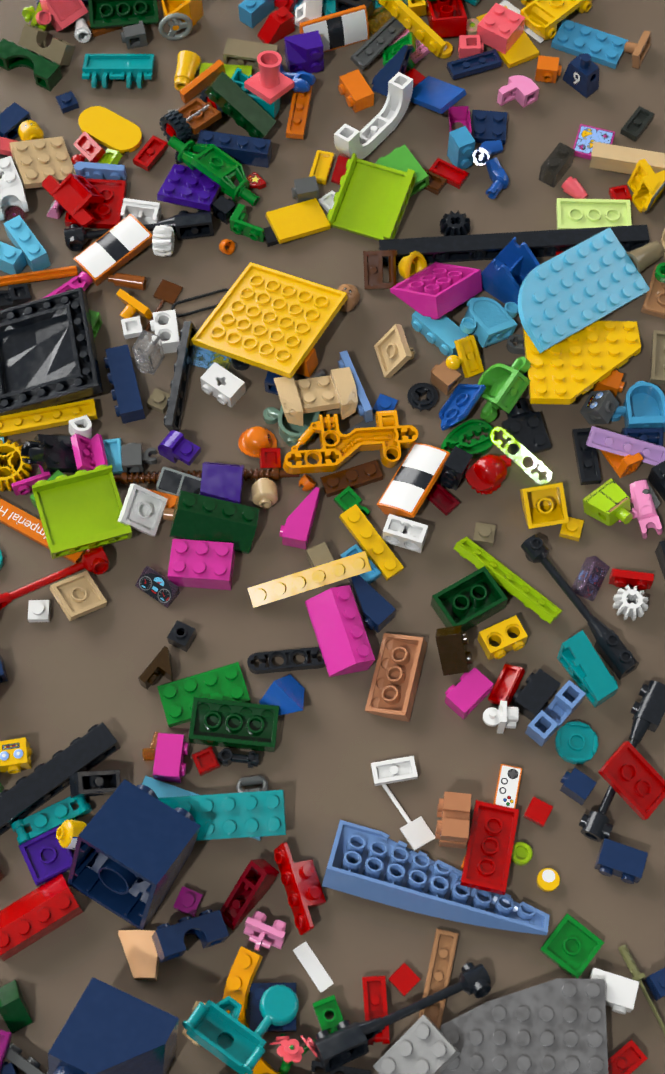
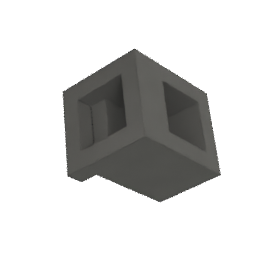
(134, 36)

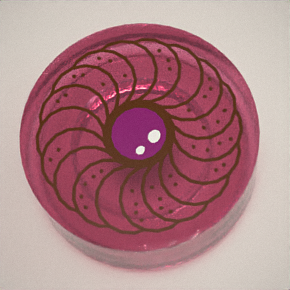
(13, 212)

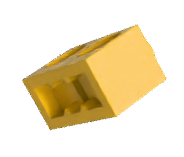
(499, 633)

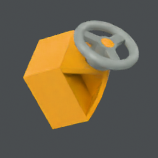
(180, 15)

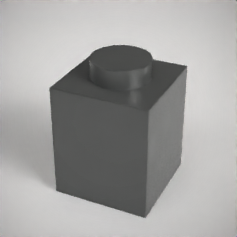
(305, 189)

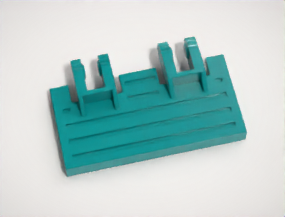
(116, 66)

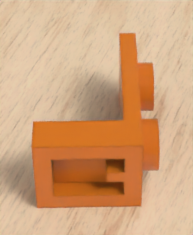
(623, 465)

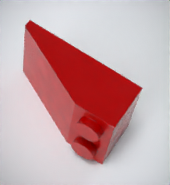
(447, 17)

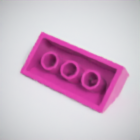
(340, 631)

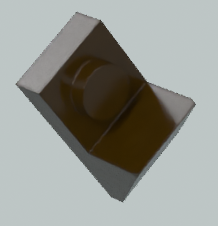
(160, 665)

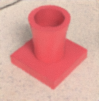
(269, 82)

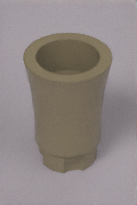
(646, 255)

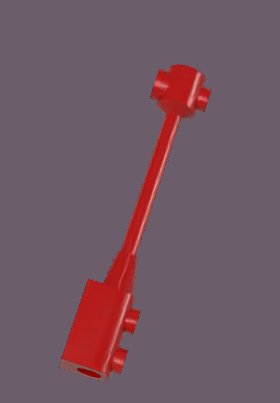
(93, 560)

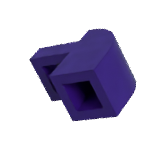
(176, 447)

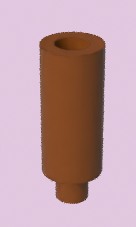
(128, 281)

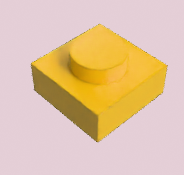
(572, 529)

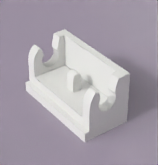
(143, 211)

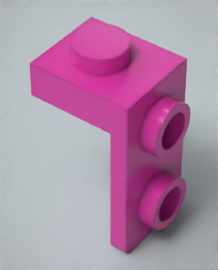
(25, 486)

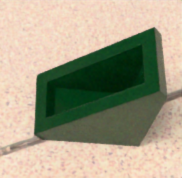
(13, 1007)

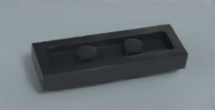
(586, 458)

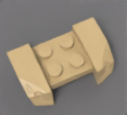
(317, 395)

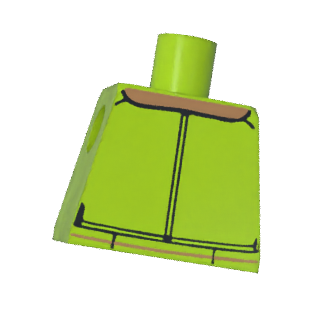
(608, 504)

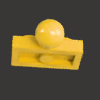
(467, 357)

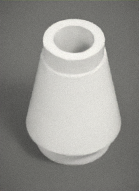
(82, 31)

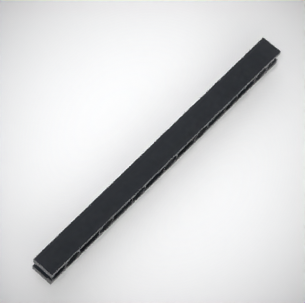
(488, 246)

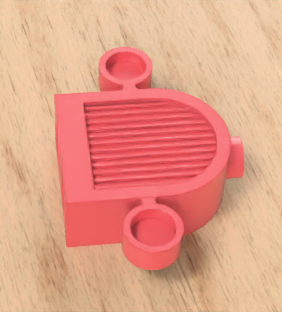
(60, 12)

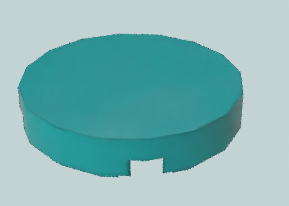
(576, 742)

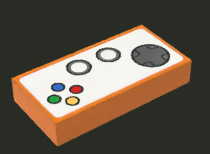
(507, 786)

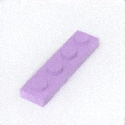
(625, 445)

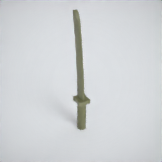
(638, 976)

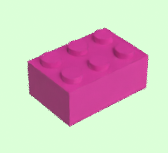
(201, 564)

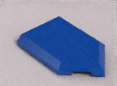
(460, 404)

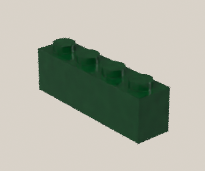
(240, 106)

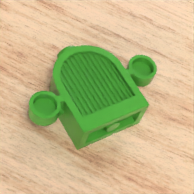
(503, 387)

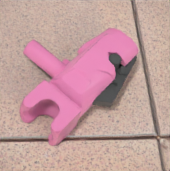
(645, 507)

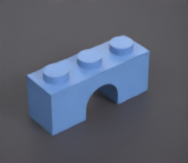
(557, 712)

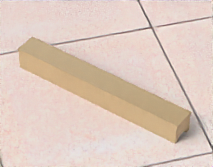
(623, 159)

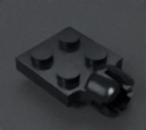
(526, 428)
(50, 452)

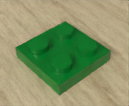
(571, 946)

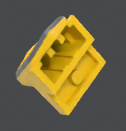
(646, 185)

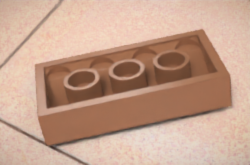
(396, 676)

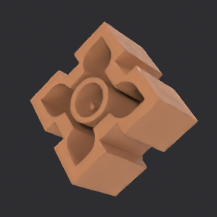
(454, 822)

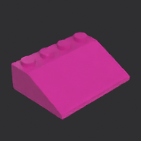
(439, 288)

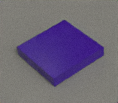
(46, 857)

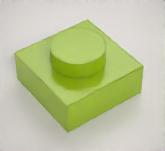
(111, 157)

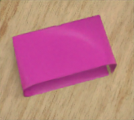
(459, 114)

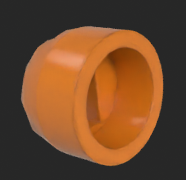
(229, 244)
(307, 482)

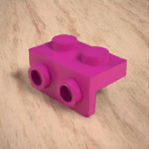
(88, 452)

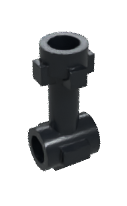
(226, 758)

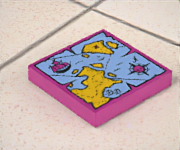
(586, 137)

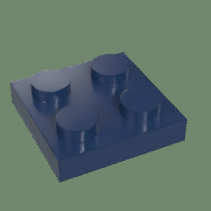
(488, 126)
(256, 1018)

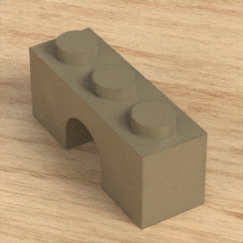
(35, 41)

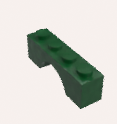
(45, 72)

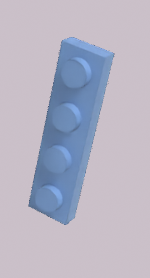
(364, 408)

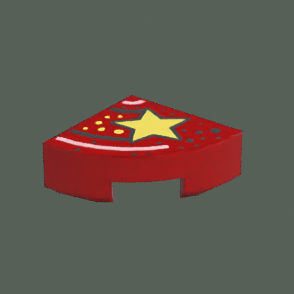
(256, 181)

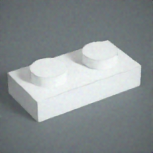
(394, 770)

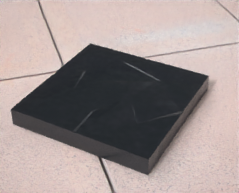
(47, 353)

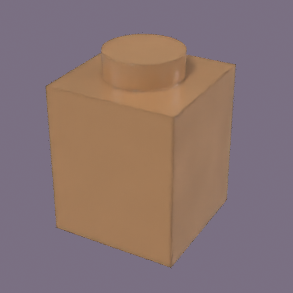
(445, 378)

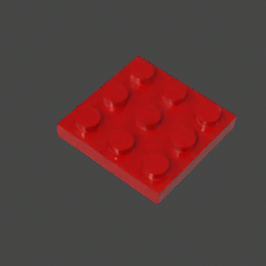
(109, 212)

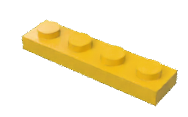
(371, 542)

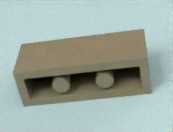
(245, 52)

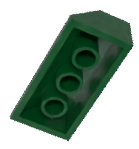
(214, 520)

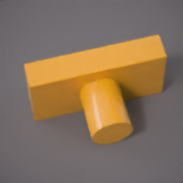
(133, 306)

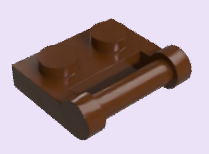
(374, 269)

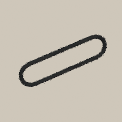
(196, 297)

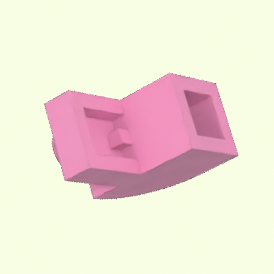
(518, 88)

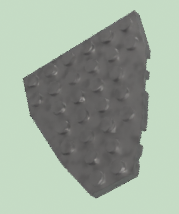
(534, 1031)

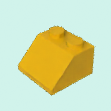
(544, 505)

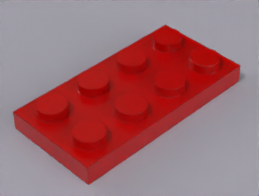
(489, 847)

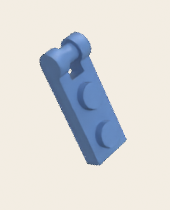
(100, 171)

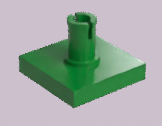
(389, 52)

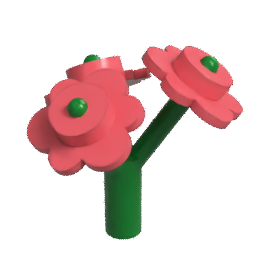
(291, 1051)

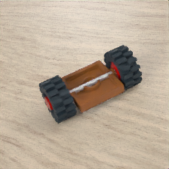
(191, 118)

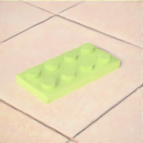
(592, 213)

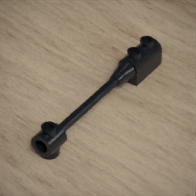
(184, 224)
(607, 642)
(646, 716)
(352, 1039)

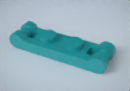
(50, 818)

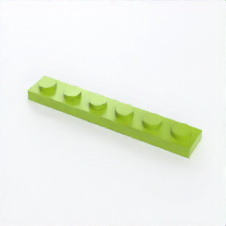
(508, 580)

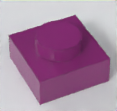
(188, 901)

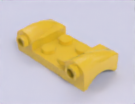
(544, 15)

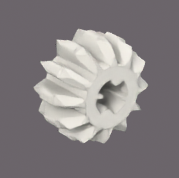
(163, 241)
(629, 595)

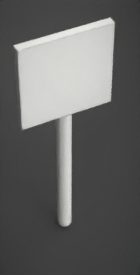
(415, 831)

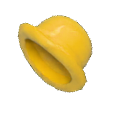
(411, 264)

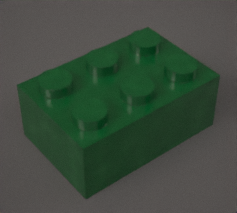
(469, 600)

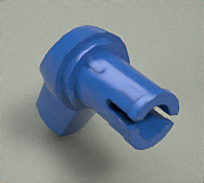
(486, 150)
(497, 176)

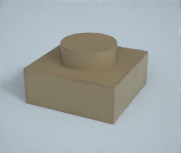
(158, 401)
(484, 534)

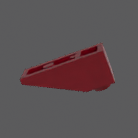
(248, 891)

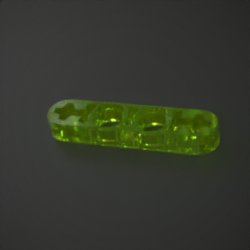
(518, 458)

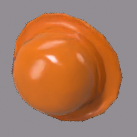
(254, 439)

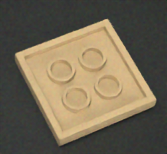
(41, 158)

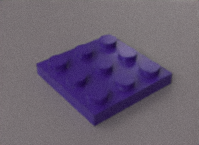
(189, 188)

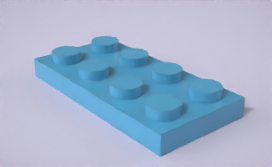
(581, 39)

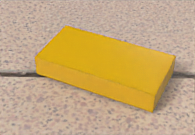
(322, 166)

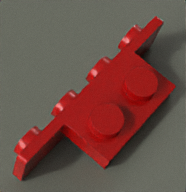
(301, 887)

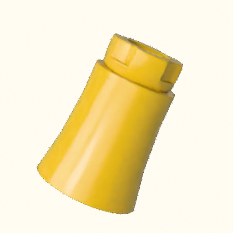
(186, 68)

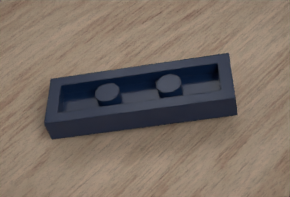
(474, 64)

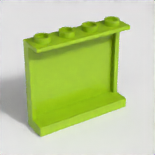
(371, 199)
(80, 511)

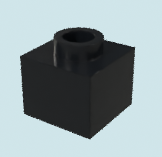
(223, 209)
(184, 641)

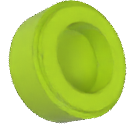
(521, 853)

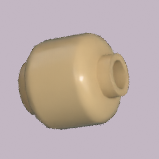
(264, 493)

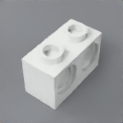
(168, 331)
(405, 533)

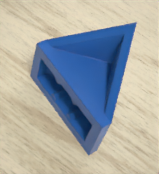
(286, 694)

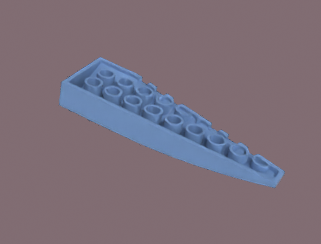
(390, 873)

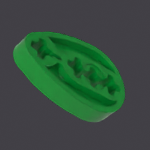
(466, 431)

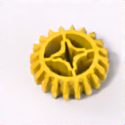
(13, 454)

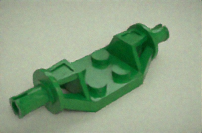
(217, 166)

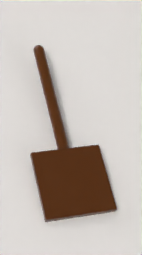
(166, 292)

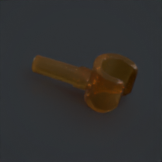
(149, 753)

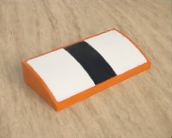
(340, 27)
(114, 249)
(413, 480)

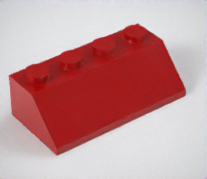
(36, 915)

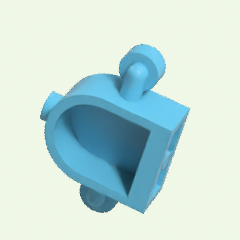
(489, 320)

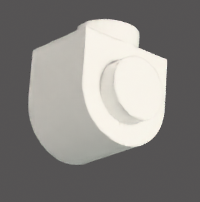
(81, 426)

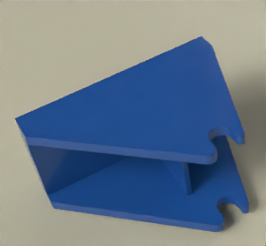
(507, 271)

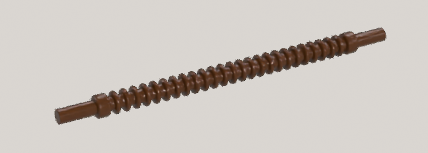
(275, 474)

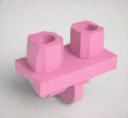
(264, 934)

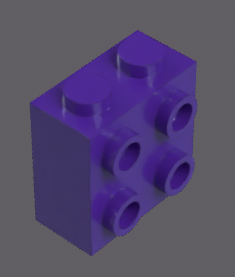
(222, 481)

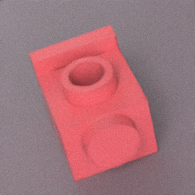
(469, 45)

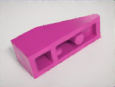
(300, 522)

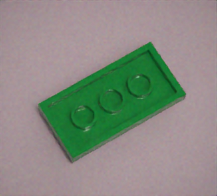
(219, 684)

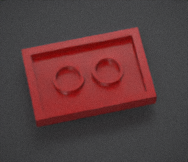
(634, 780)

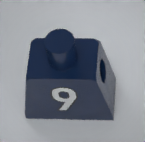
(582, 75)

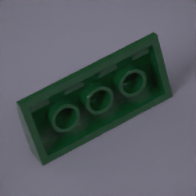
(122, 13)
(233, 724)

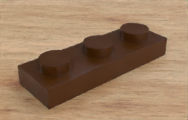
(353, 477)

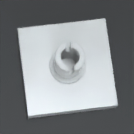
(142, 509)

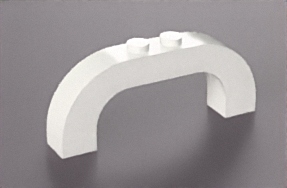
(363, 142)

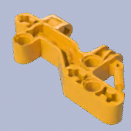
(382, 438)

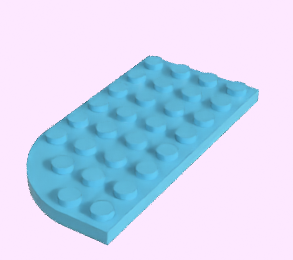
(577, 289)

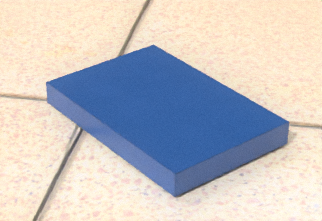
(436, 94)

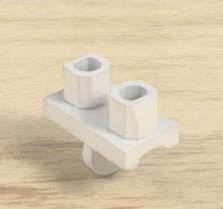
(503, 717)

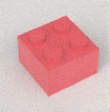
(500, 28)

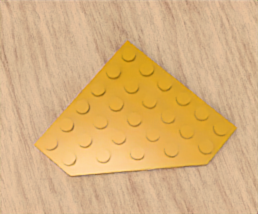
(579, 361)

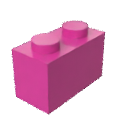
(468, 692)
(170, 757)

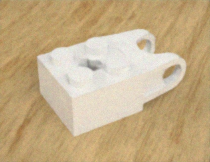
(11, 187)

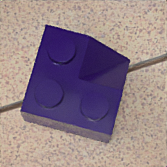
(304, 52)

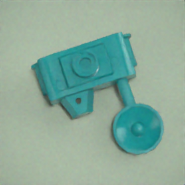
(232, 1040)

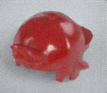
(488, 473)

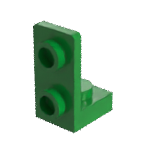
(239, 225)

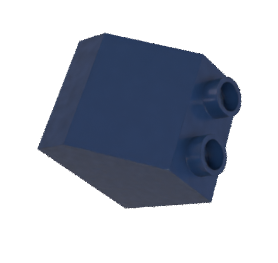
(132, 853)
(114, 1035)

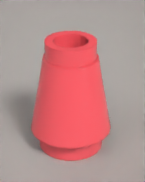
(574, 188)

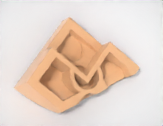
(140, 953)

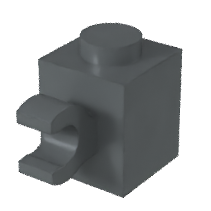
(134, 458)

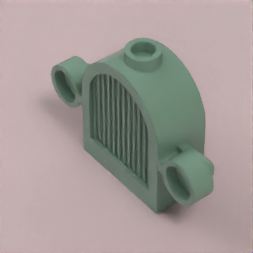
(289, 432)

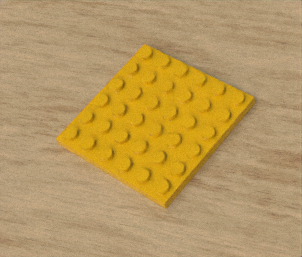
(270, 319)

